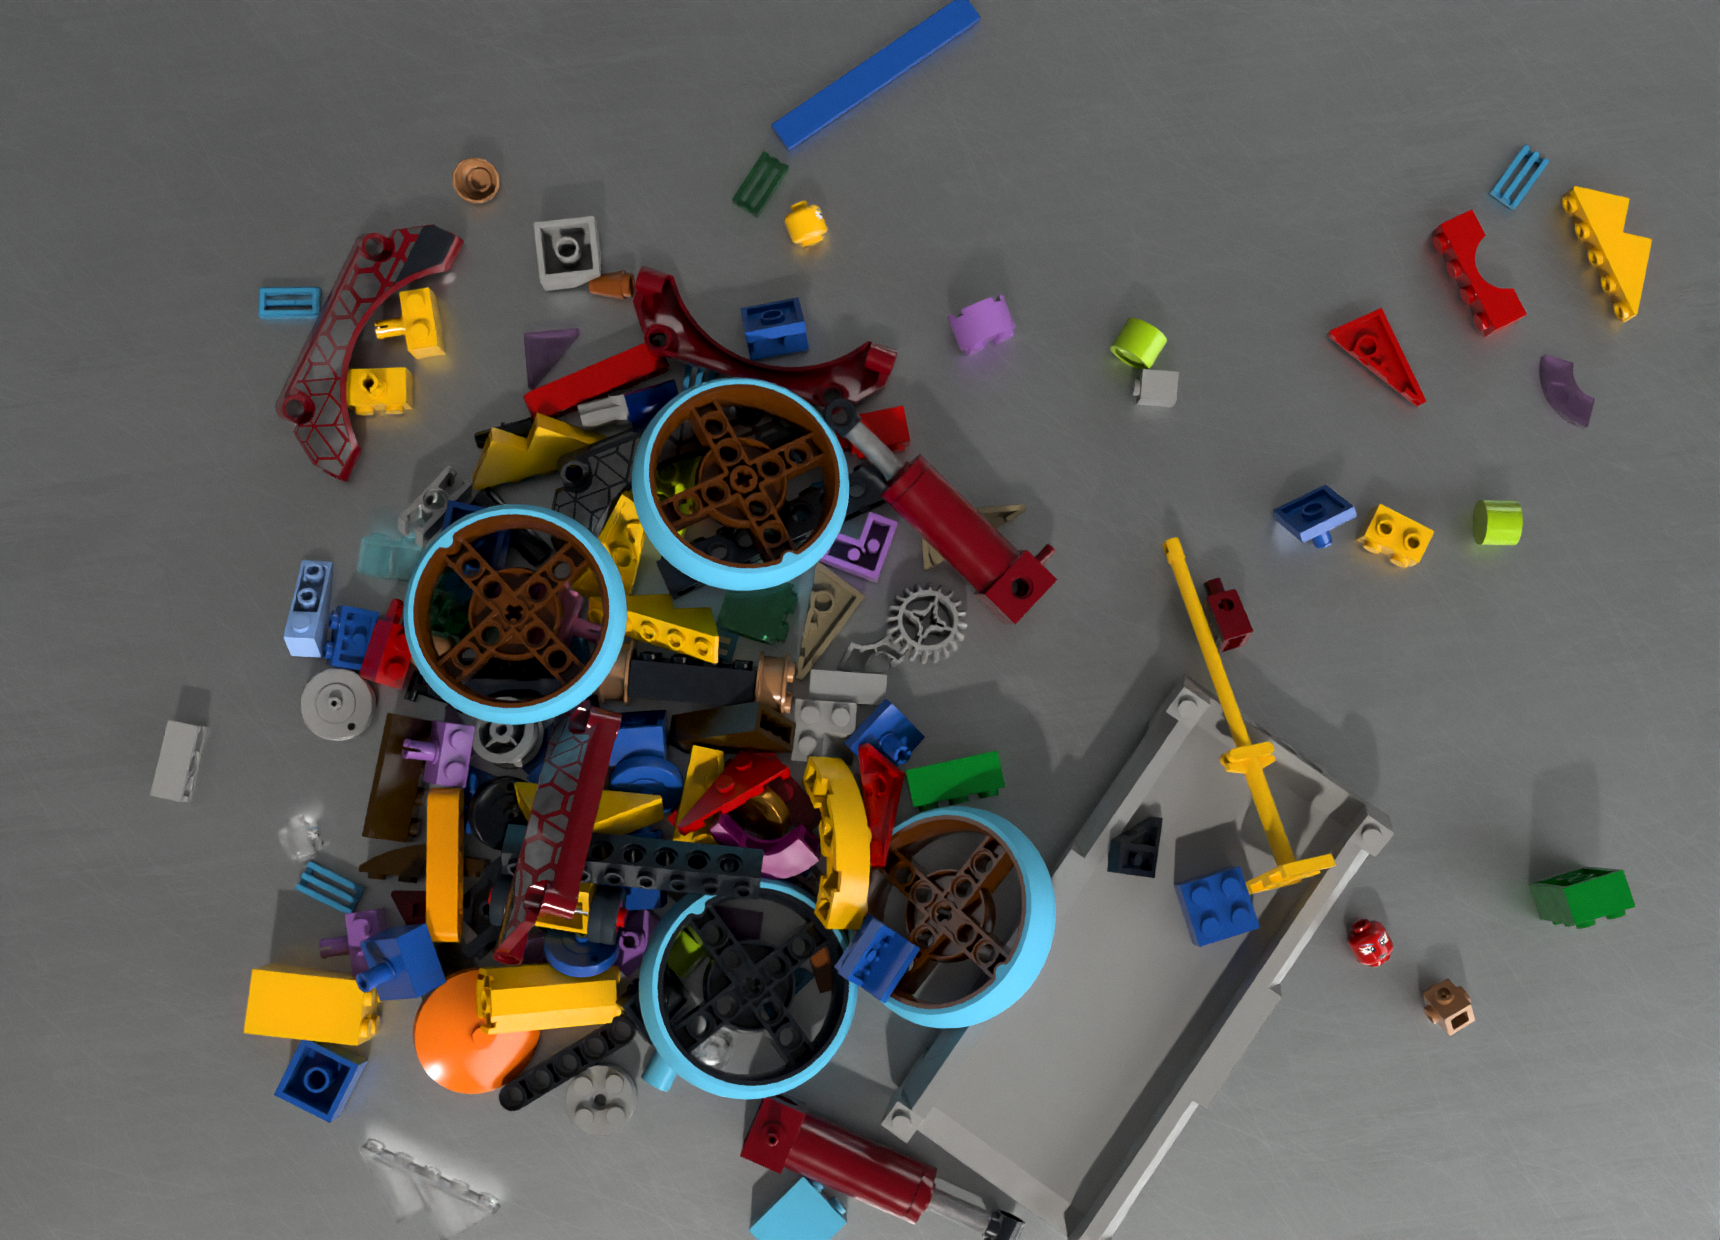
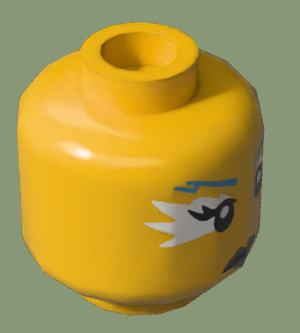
(805, 224)

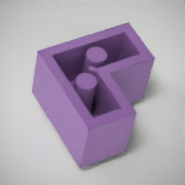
(866, 555)

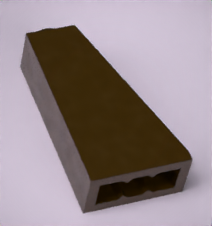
(733, 728)

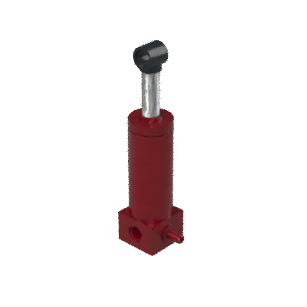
(952, 525)
(860, 1167)

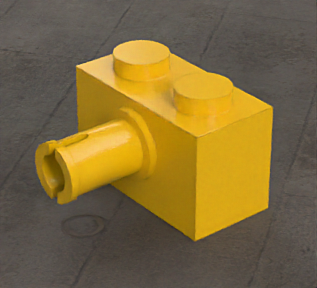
(418, 323)
(379, 390)

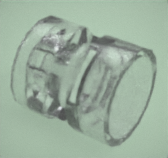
(716, 1049)

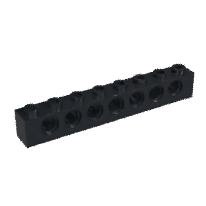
(809, 499)
(659, 864)

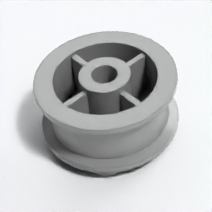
(508, 744)
(597, 1117)

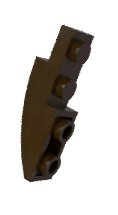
(410, 864)

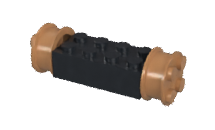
(698, 681)

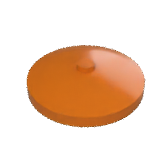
(456, 1050)

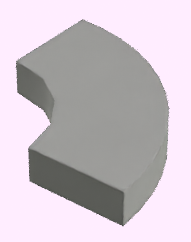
(872, 657)

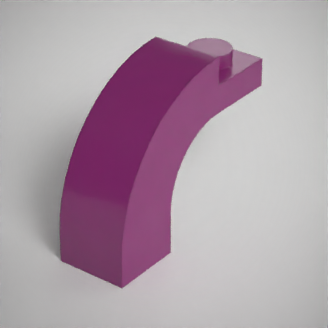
(781, 856)

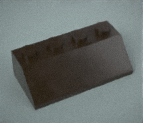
(397, 782)

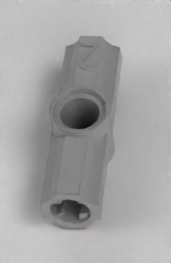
(605, 410)

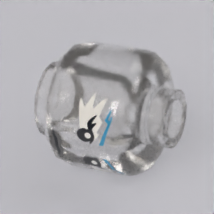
(301, 838)

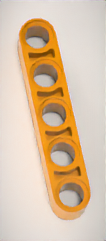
(445, 864)

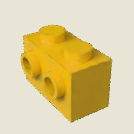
(1394, 536)

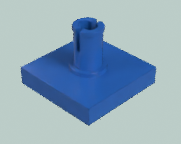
(1315, 515)
(888, 733)

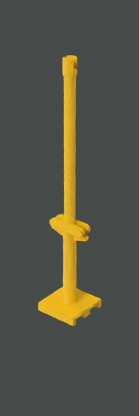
(1245, 758)

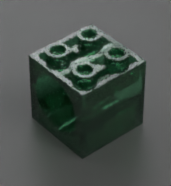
(759, 613)

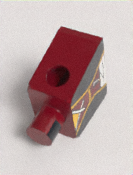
(1226, 616)

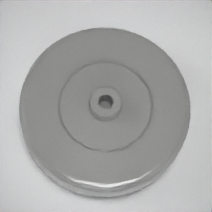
(337, 704)

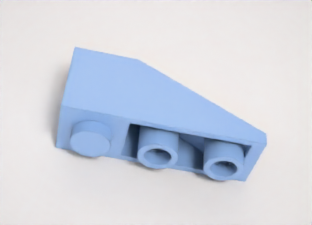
(309, 610)

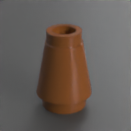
(614, 285)

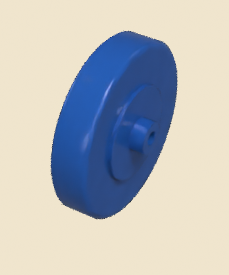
(649, 776)
(576, 955)

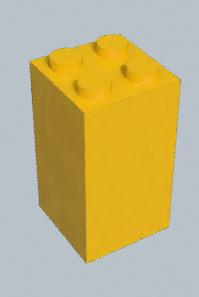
(310, 1005)

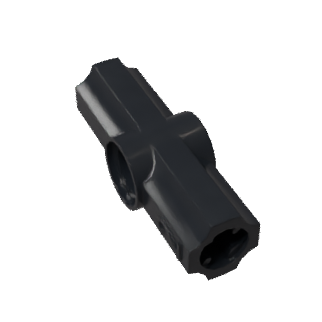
(525, 541)

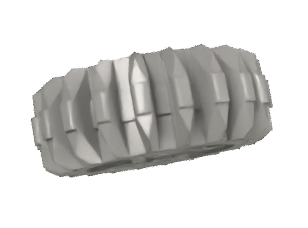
(939, 627)

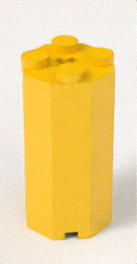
(543, 998)

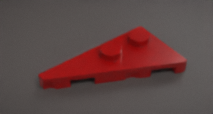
(1377, 348)
(732, 788)
(881, 796)

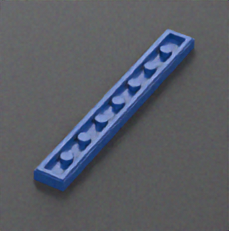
(875, 73)

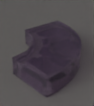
(1562, 391)

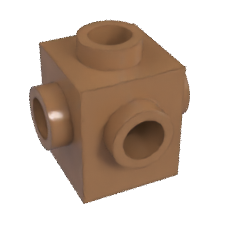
(1448, 1006)

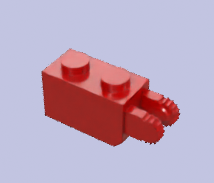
(887, 425)
(388, 650)

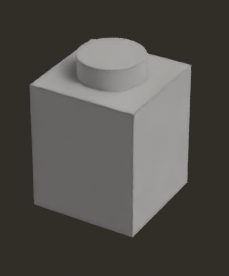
(1156, 388)

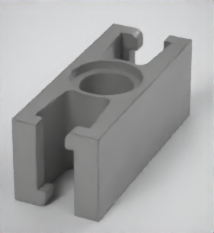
(433, 495)
(848, 687)
(179, 761)

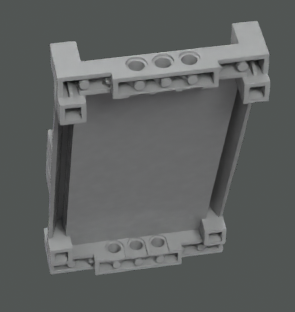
(1128, 1020)

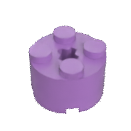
(982, 323)

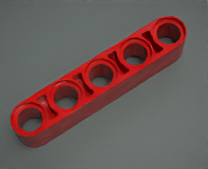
(596, 381)

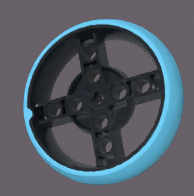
(677, 1041)

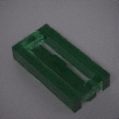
(773, 163)

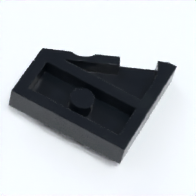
(1136, 849)

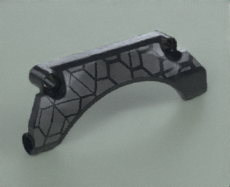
(608, 463)

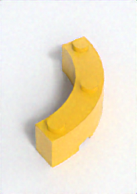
(843, 841)

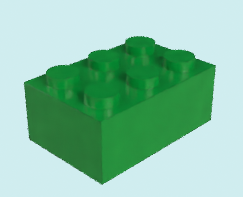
(955, 780)
(1582, 896)

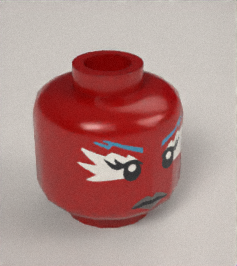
(1370, 942)

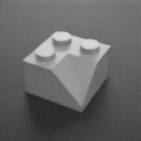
(567, 252)
(823, 729)

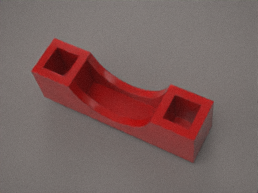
(1491, 306)

